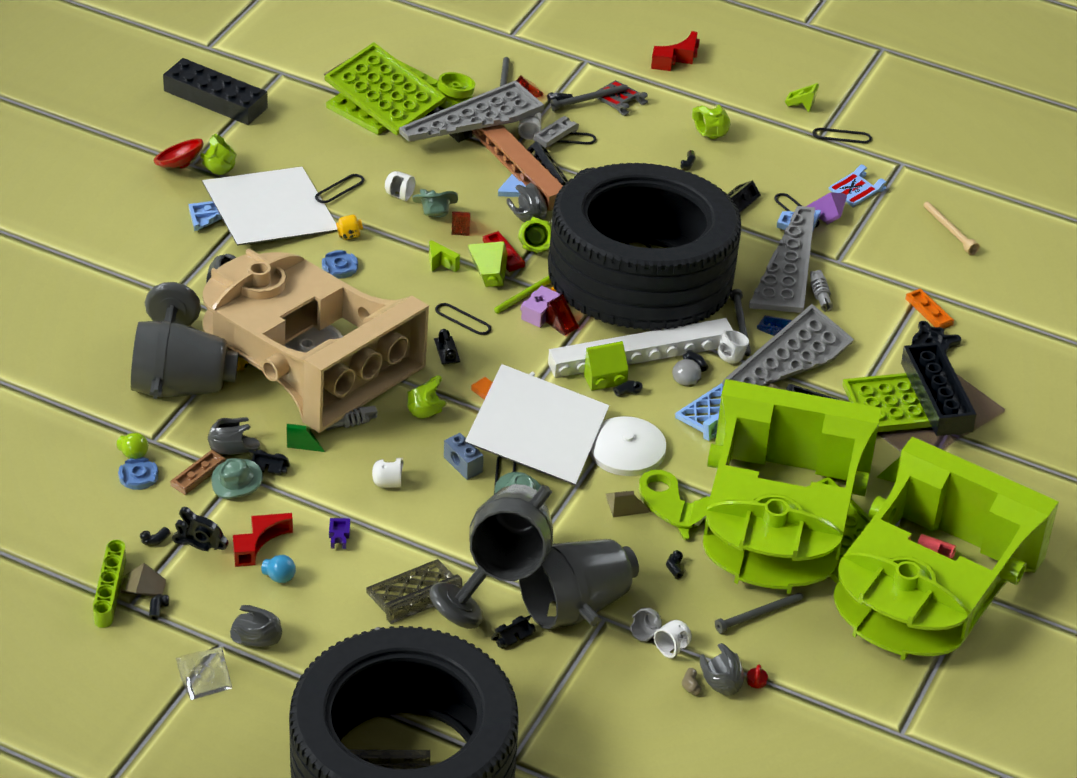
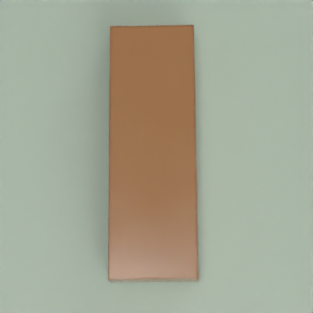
(197, 472)

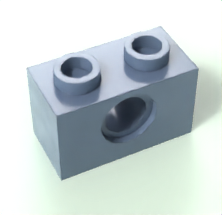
(463, 456)

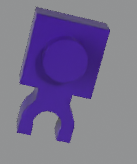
(339, 531)

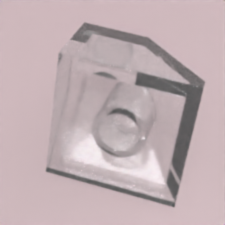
(204, 672)

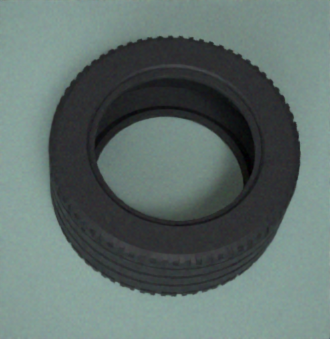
(638, 283)
(403, 674)

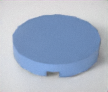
(340, 264)
(138, 473)

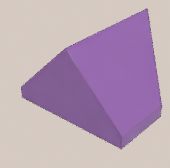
(830, 206)

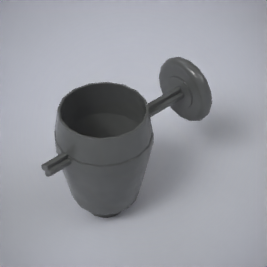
(177, 358)
(500, 538)
(581, 579)

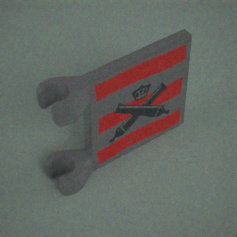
(621, 99)

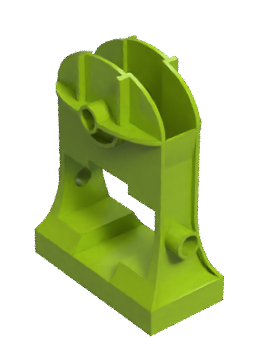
(774, 529)
(920, 599)

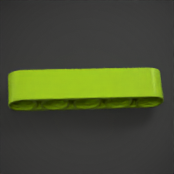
(109, 583)

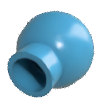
(279, 568)

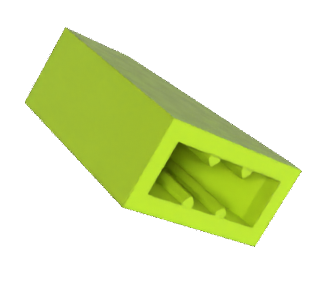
(490, 262)

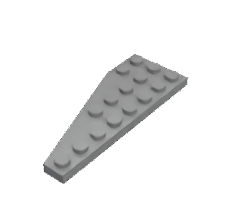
(493, 108)
(798, 347)

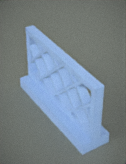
(710, 422)

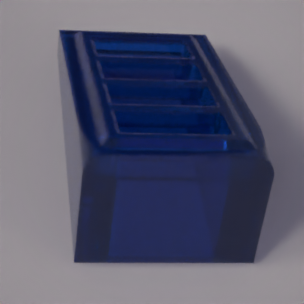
(774, 321)

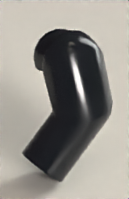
(558, 96)
(690, 160)
(697, 358)
(628, 387)
(161, 535)
(673, 564)
(155, 605)

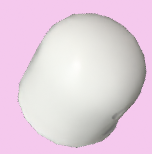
(401, 183)
(733, 346)
(387, 474)
(672, 636)

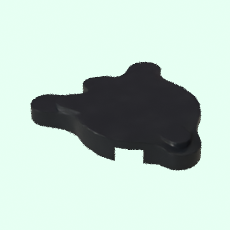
(931, 334)
(198, 532)

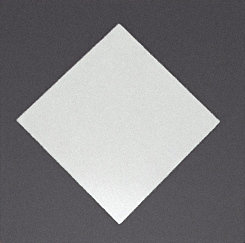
(269, 205)
(537, 424)

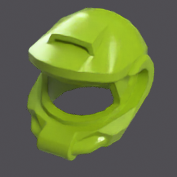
(716, 121)
(219, 157)
(535, 235)
(423, 399)

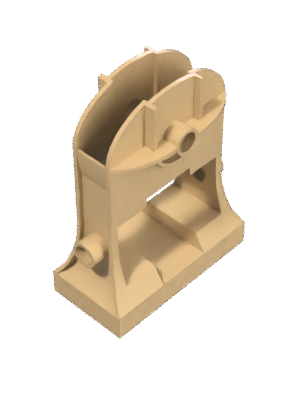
(277, 296)

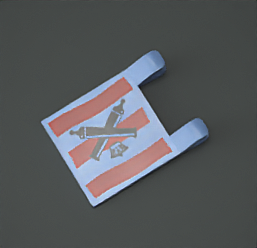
(856, 187)

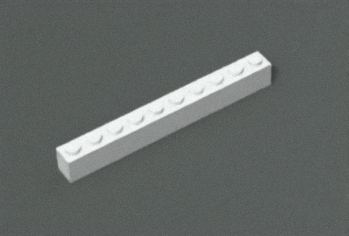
(644, 346)

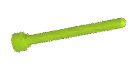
(520, 296)

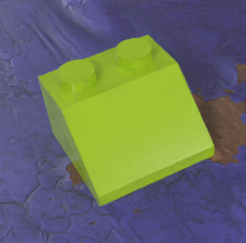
(605, 366)

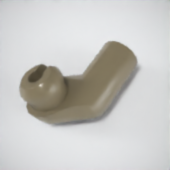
(689, 682)

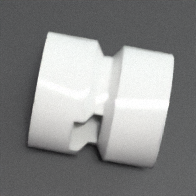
(530, 126)

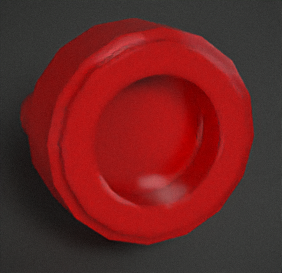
(757, 677)

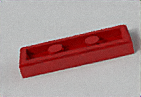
(514, 260)

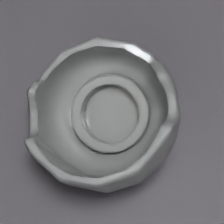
(686, 372)
(645, 624)

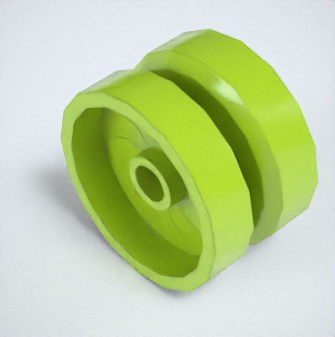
(455, 87)

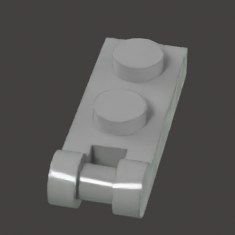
(556, 131)

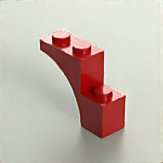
(683, 52)
(263, 529)

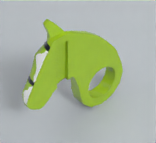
(668, 503)

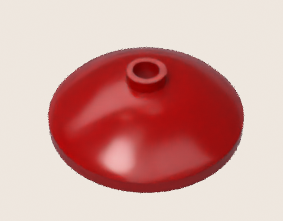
(179, 154)

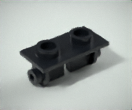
(446, 348)
(277, 463)
(506, 634)

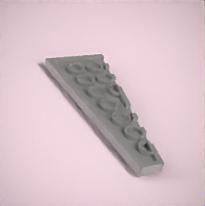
(787, 271)

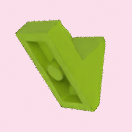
(804, 95)
(443, 256)

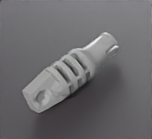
(821, 289)
(358, 416)

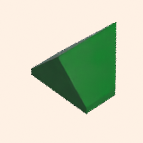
(302, 438)

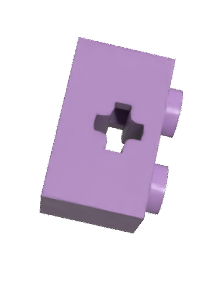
(535, 308)

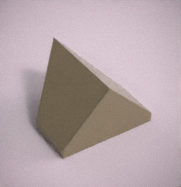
(625, 504)
(143, 581)

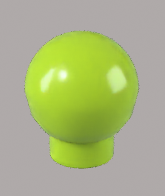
(133, 445)

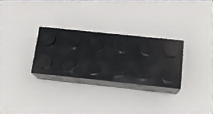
(215, 91)
(938, 389)

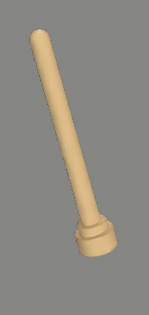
(969, 245)

